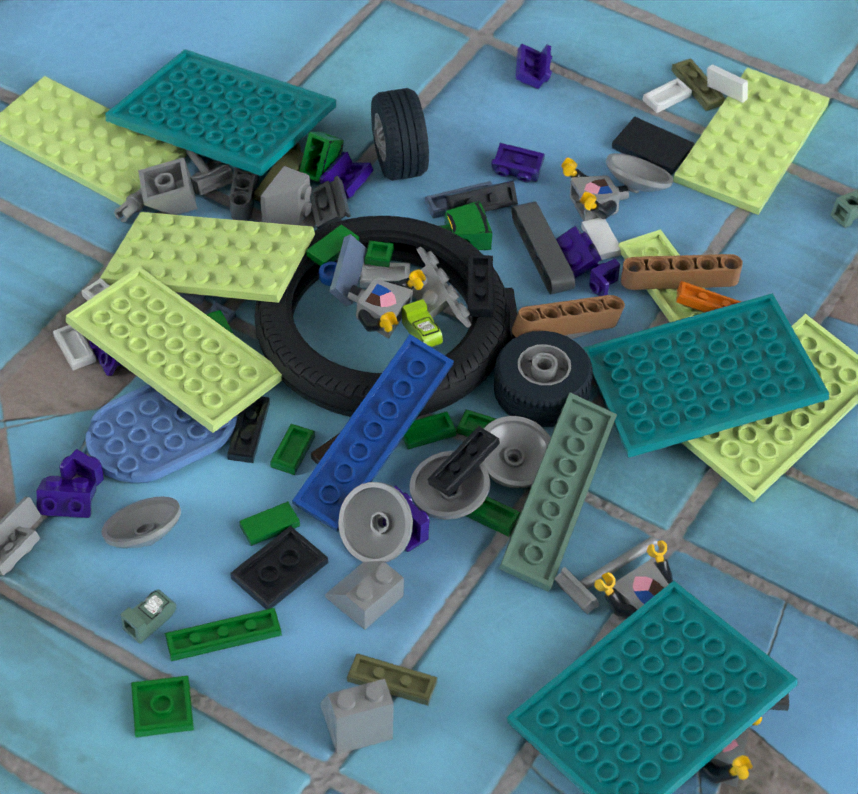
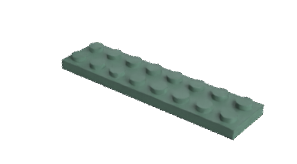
(558, 492)

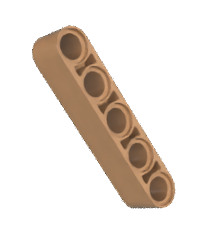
(669, 271)
(570, 316)

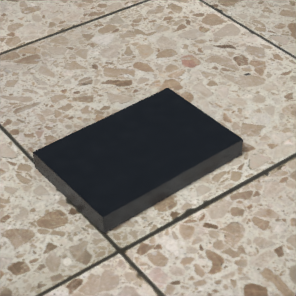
(653, 144)
(279, 568)

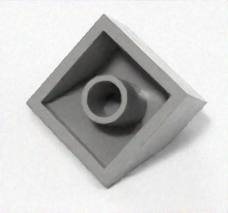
(168, 187)
(287, 198)
(367, 592)

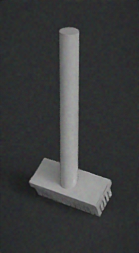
(209, 179)
(579, 591)

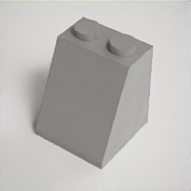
(359, 716)

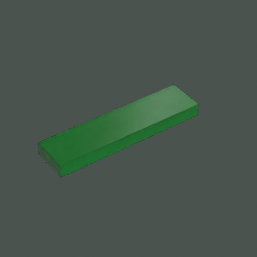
(223, 634)

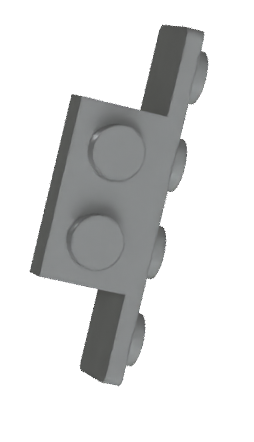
(437, 292)
(15, 535)

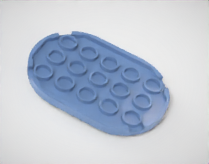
(149, 437)

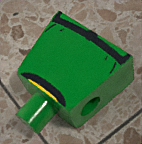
(320, 152)
(470, 224)

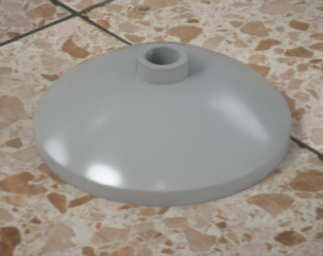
(638, 173)
(521, 441)
(438, 505)
(141, 522)
(363, 527)

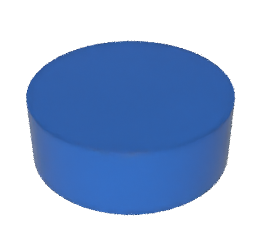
(327, 272)

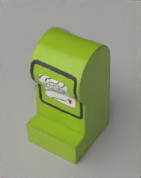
(420, 323)

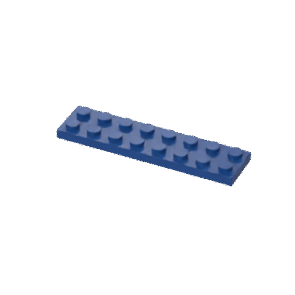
(373, 429)

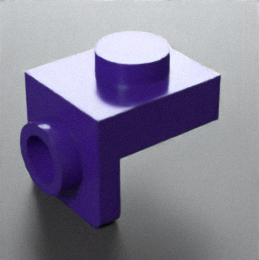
(603, 276)
(82, 465)

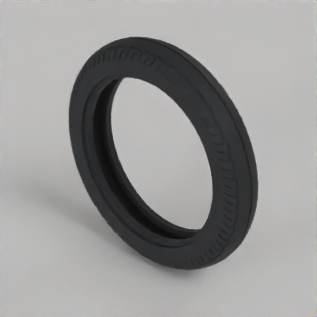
(344, 388)

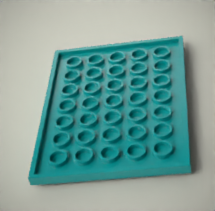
(221, 111)
(704, 375)
(652, 699)

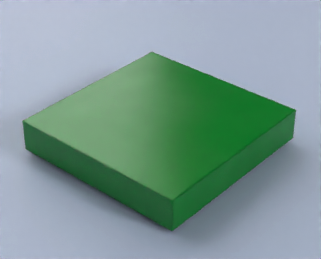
(162, 706)

